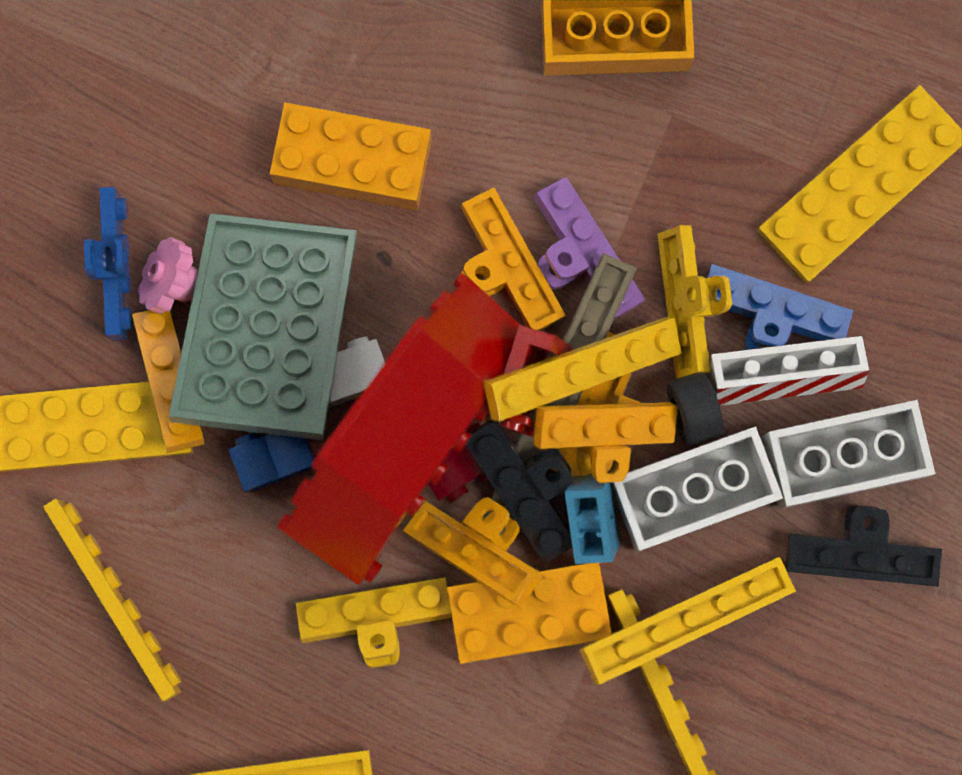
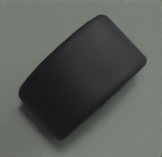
(698, 408)

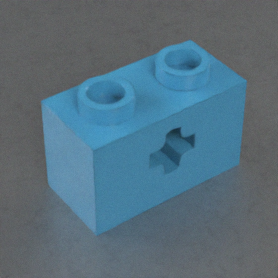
(592, 520)

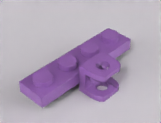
(579, 243)

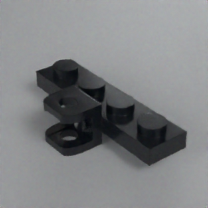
(526, 486)
(864, 553)

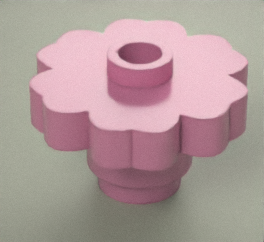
(168, 276)

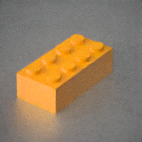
(616, 36)
(351, 156)
(560, 612)

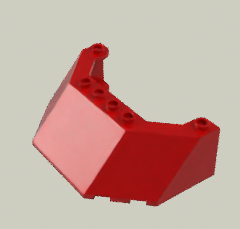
(402, 432)

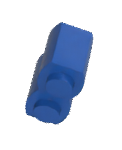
(270, 459)

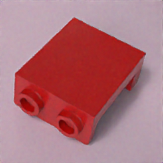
(530, 348)

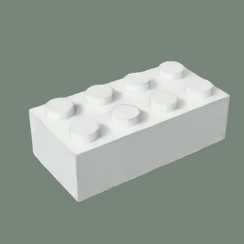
(849, 454)
(696, 489)

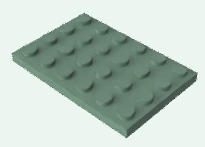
(264, 327)

